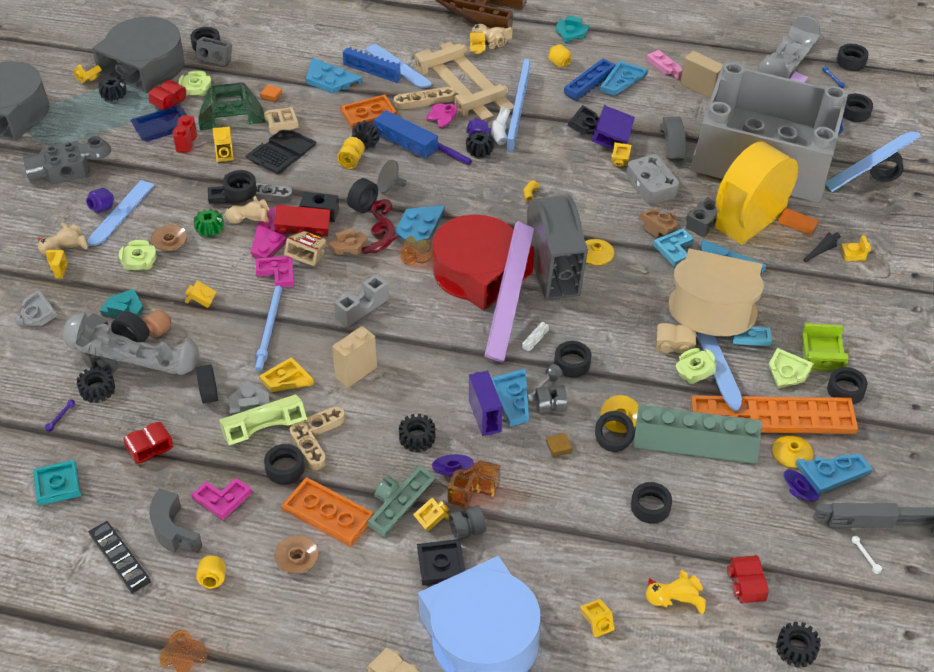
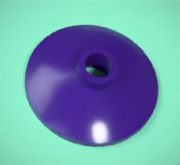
(449, 463)
(800, 486)

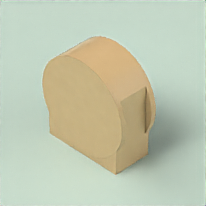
(716, 293)

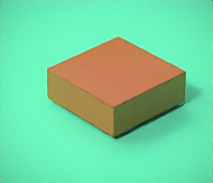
(271, 93)

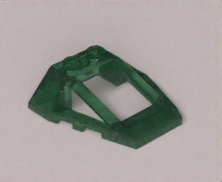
(229, 108)

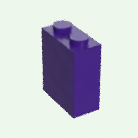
(612, 127)
(485, 403)

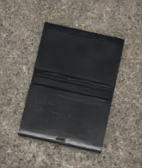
(281, 150)

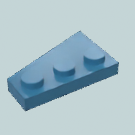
(622, 77)
(513, 396)
(833, 473)

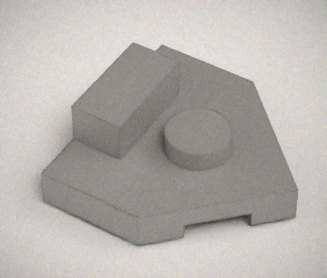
(35, 311)
(247, 398)

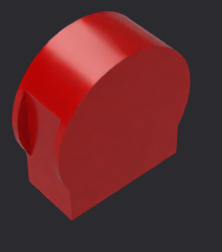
(472, 258)

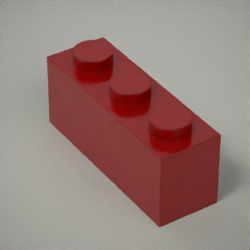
(299, 219)

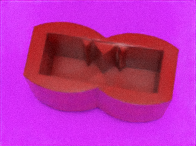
(167, 95)
(185, 134)
(148, 442)
(748, 579)

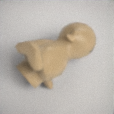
(494, 36)
(254, 211)
(66, 237)

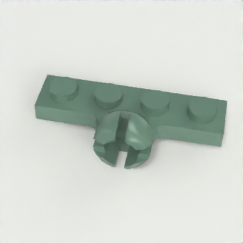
(398, 499)

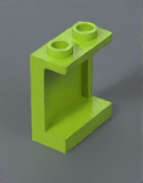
(824, 346)

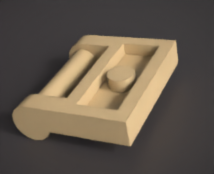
(286, 118)

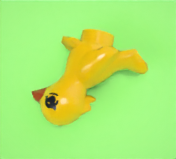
(684, 589)

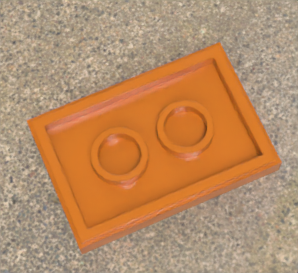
(366, 110)

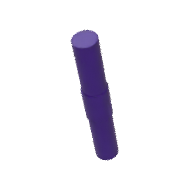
(454, 154)

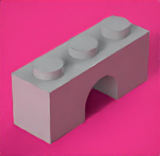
(373, 294)

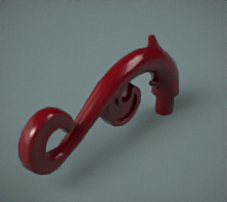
(378, 229)

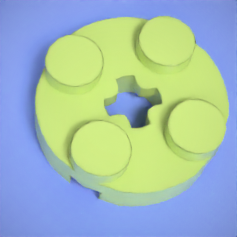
(193, 88)
(131, 261)
(705, 368)

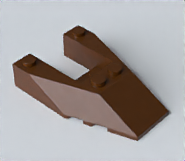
(480, 13)

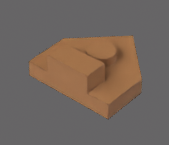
(659, 223)
(348, 242)

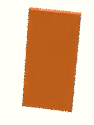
(328, 511)

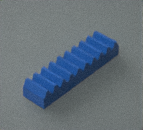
(372, 65)
(589, 79)

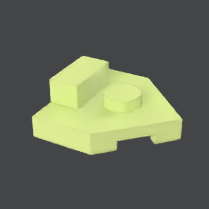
(789, 368)

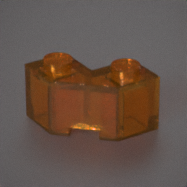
(480, 478)

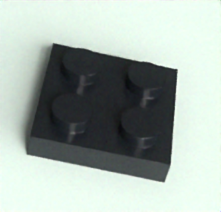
(440, 560)

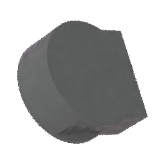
(141, 52)
(21, 99)
(558, 246)

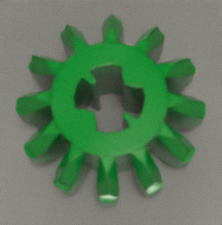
(208, 223)

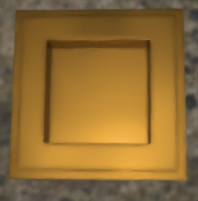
(559, 445)

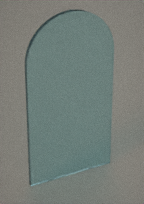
(90, 115)

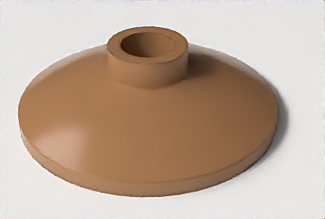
(168, 237)
(296, 547)

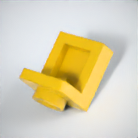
(477, 42)
(83, 76)
(621, 154)
(200, 293)

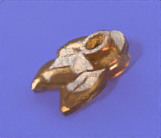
(417, 250)
(182, 655)

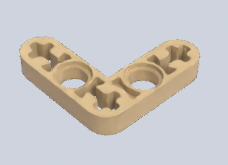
(309, 433)

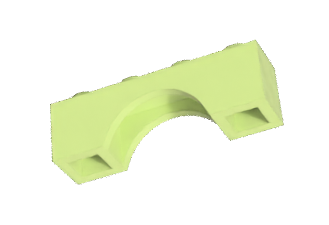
(280, 412)

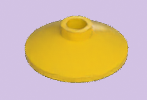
(599, 252)
(623, 404)
(789, 449)

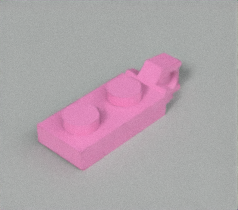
(665, 64)

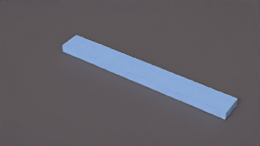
(511, 139)

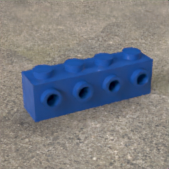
(406, 134)

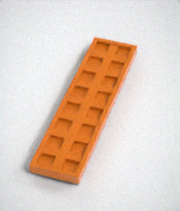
(787, 413)

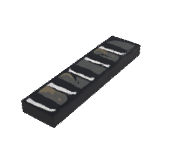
(119, 557)

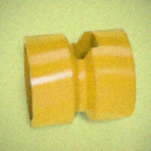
(350, 152)

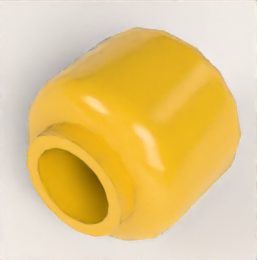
(559, 56)
(211, 572)

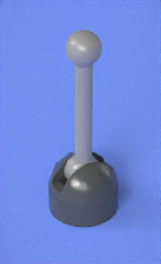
(552, 373)

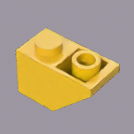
(223, 144)

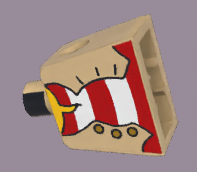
(305, 247)

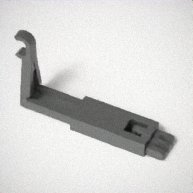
(873, 515)

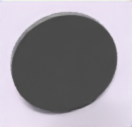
(389, 176)

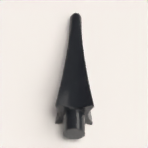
(827, 243)

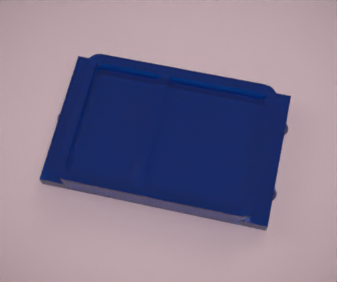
(158, 123)

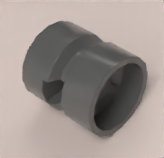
(551, 399)
(467, 522)

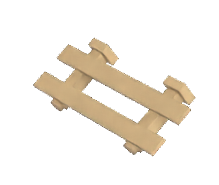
(464, 98)

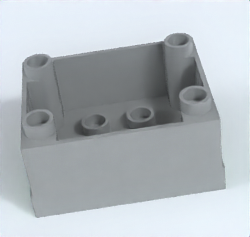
(776, 110)

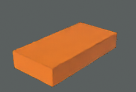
(798, 221)

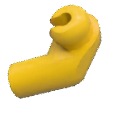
(527, 191)

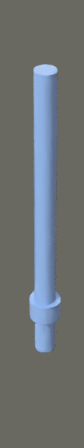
(262, 353)

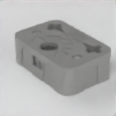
(652, 179)

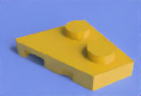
(286, 376)

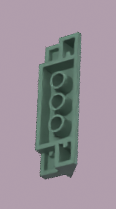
(697, 434)

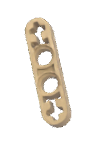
(441, 95)

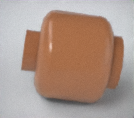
(158, 323)

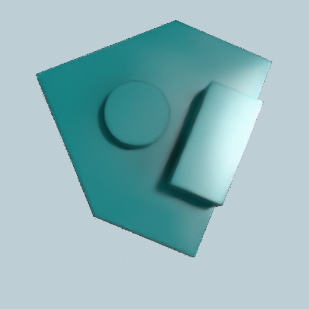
(571, 28)
(122, 302)

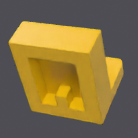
(856, 251)
(57, 262)
(431, 513)
(599, 617)

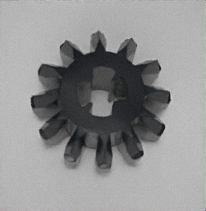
(112, 88)
(366, 133)
(479, 144)

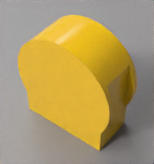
(754, 191)

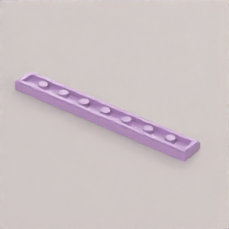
(509, 292)

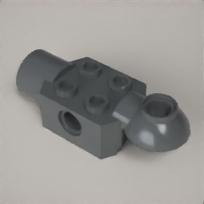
(66, 160)

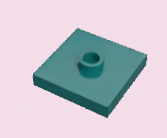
(56, 482)

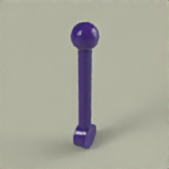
(49, 427)

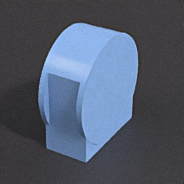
(482, 620)

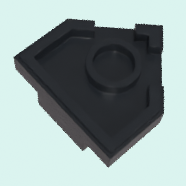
(584, 121)

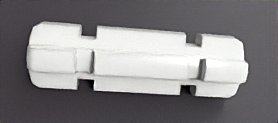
(535, 336)

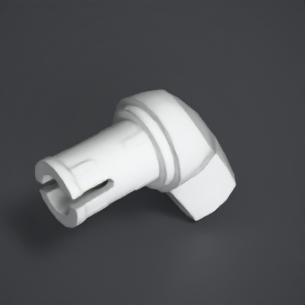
(499, 126)

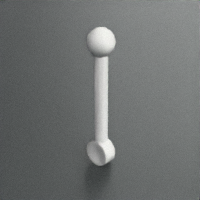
(876, 568)

